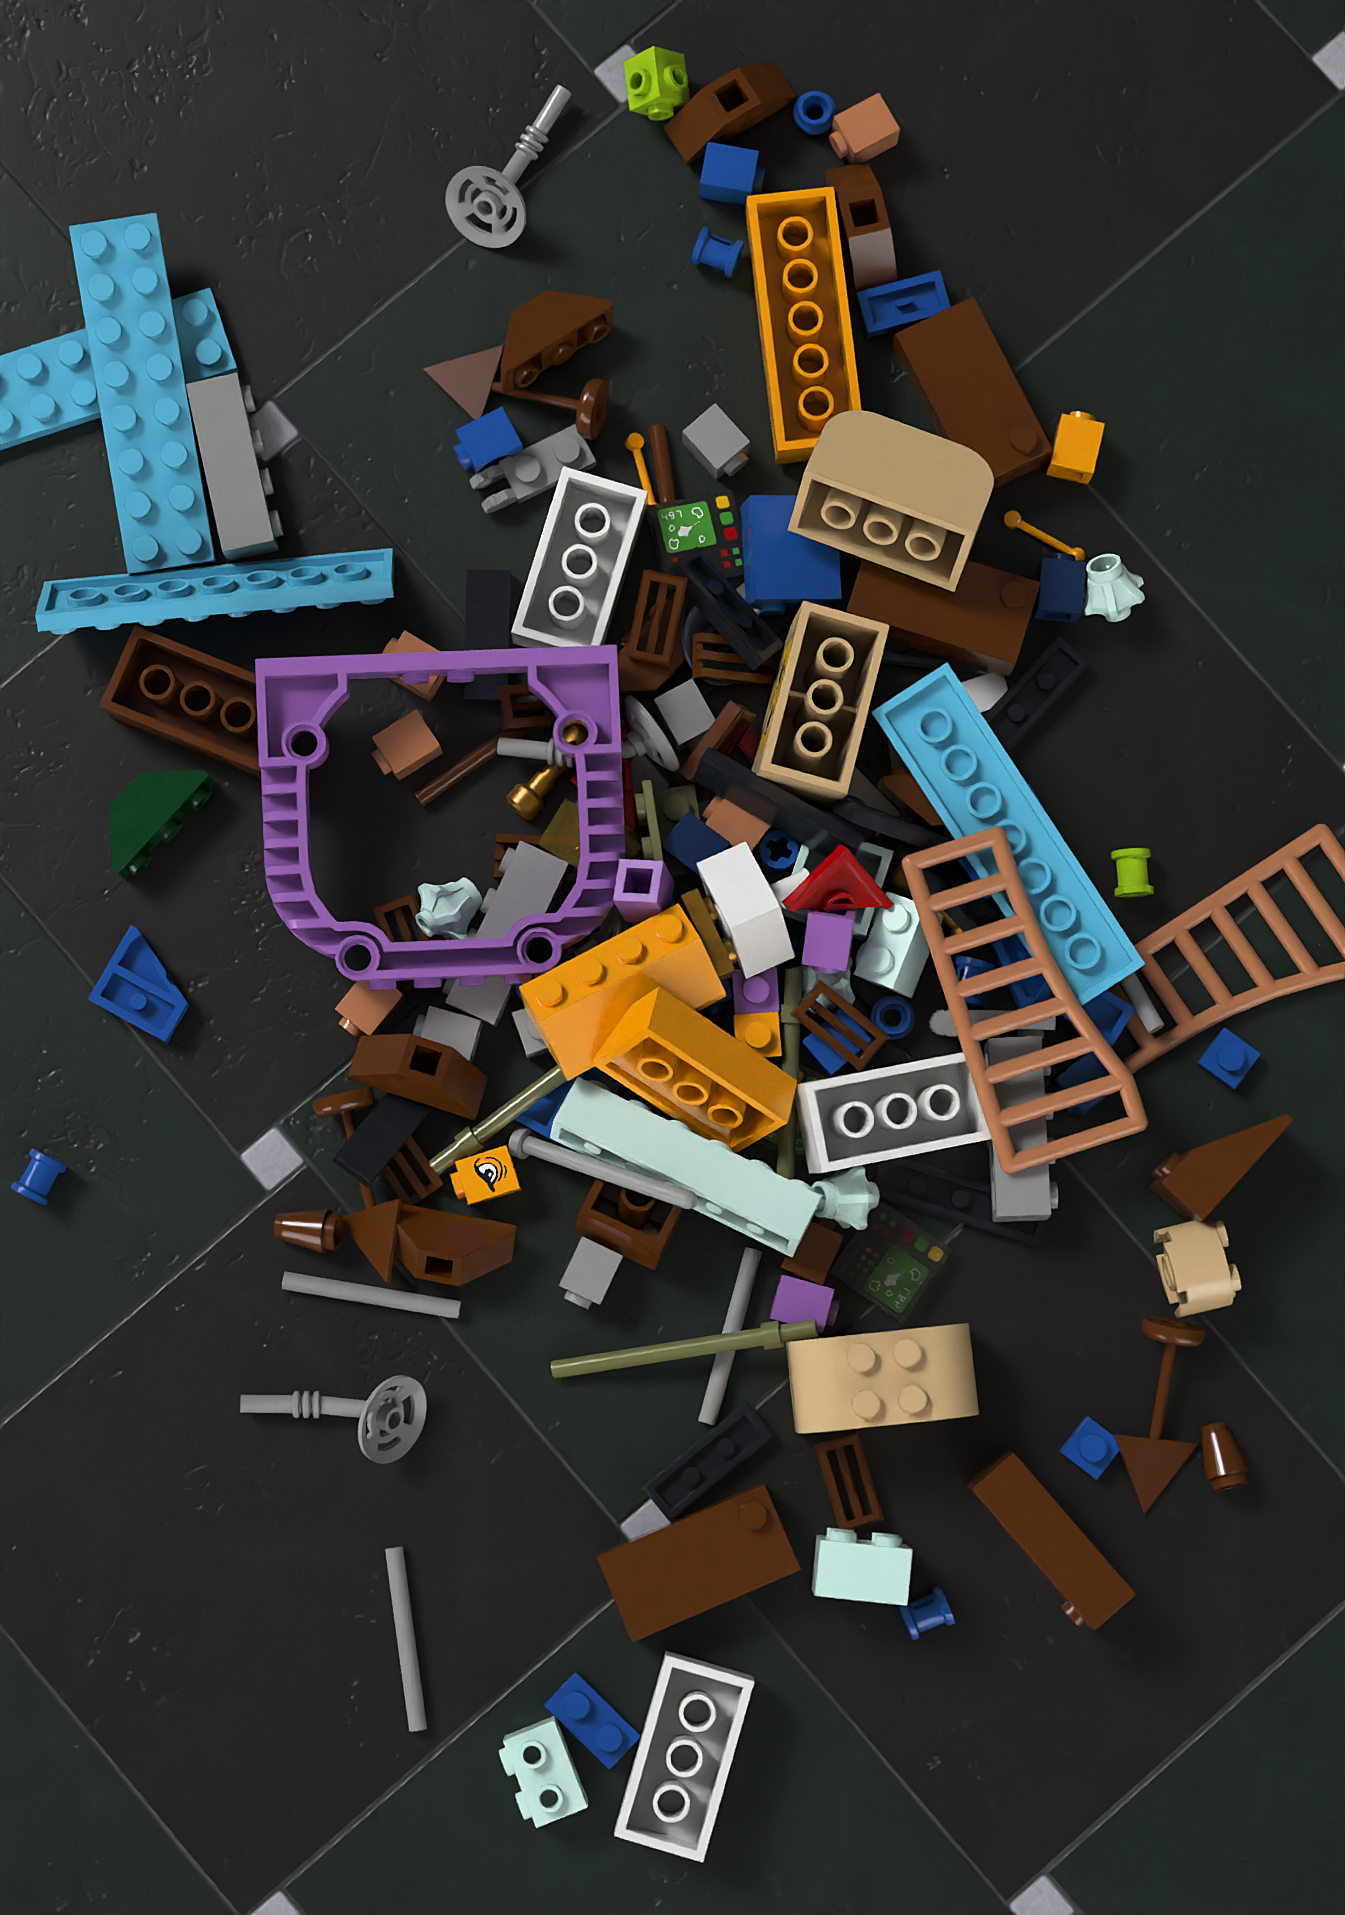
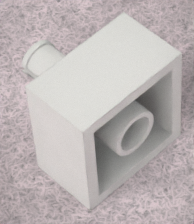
(749, 907)

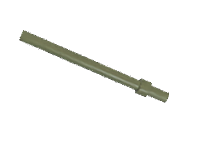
(790, 1065)
(471, 1139)
(770, 1335)

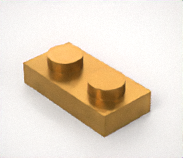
(702, 917)

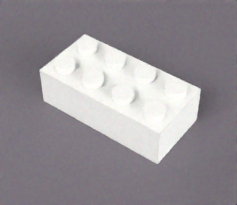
(580, 562)
(889, 1113)
(684, 1756)

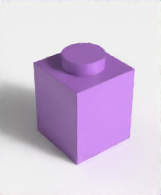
(642, 889)
(828, 939)
(755, 993)
(804, 1301)

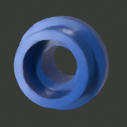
(814, 100)
(896, 1004)

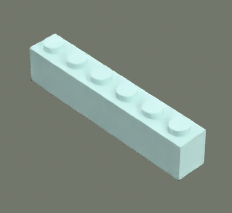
(727, 1186)

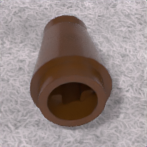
(310, 1229)
(1222, 1457)

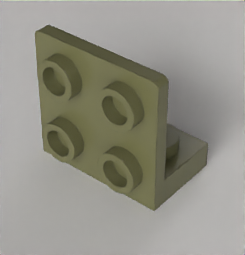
(661, 812)

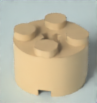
(1196, 1266)

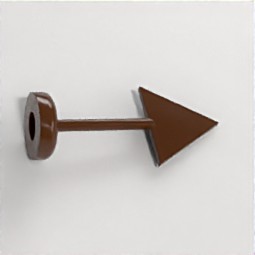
(472, 380)
(375, 1226)
(1149, 1459)

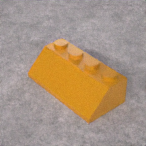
(589, 995)
(696, 1072)

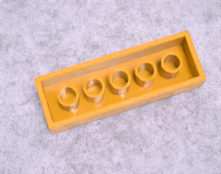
(801, 316)

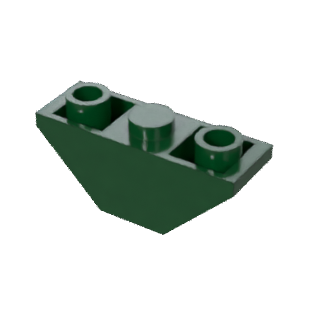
(151, 813)

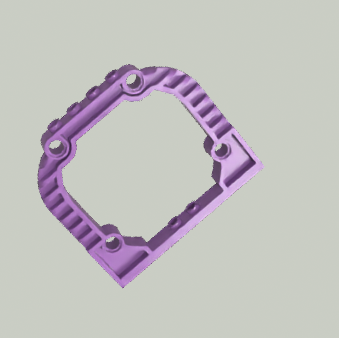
(300, 698)

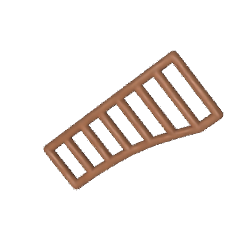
(1214, 907)
(1064, 1002)

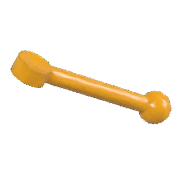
(634, 443)
(1013, 520)

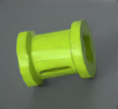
(1132, 872)

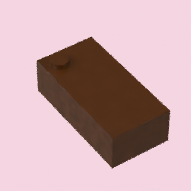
(971, 390)
(974, 624)
(186, 699)
(1050, 1541)
(698, 1562)

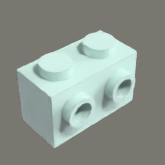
(894, 947)
(543, 1772)

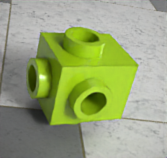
(656, 83)

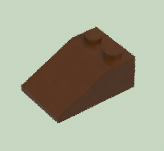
(1203, 1176)
(628, 1221)

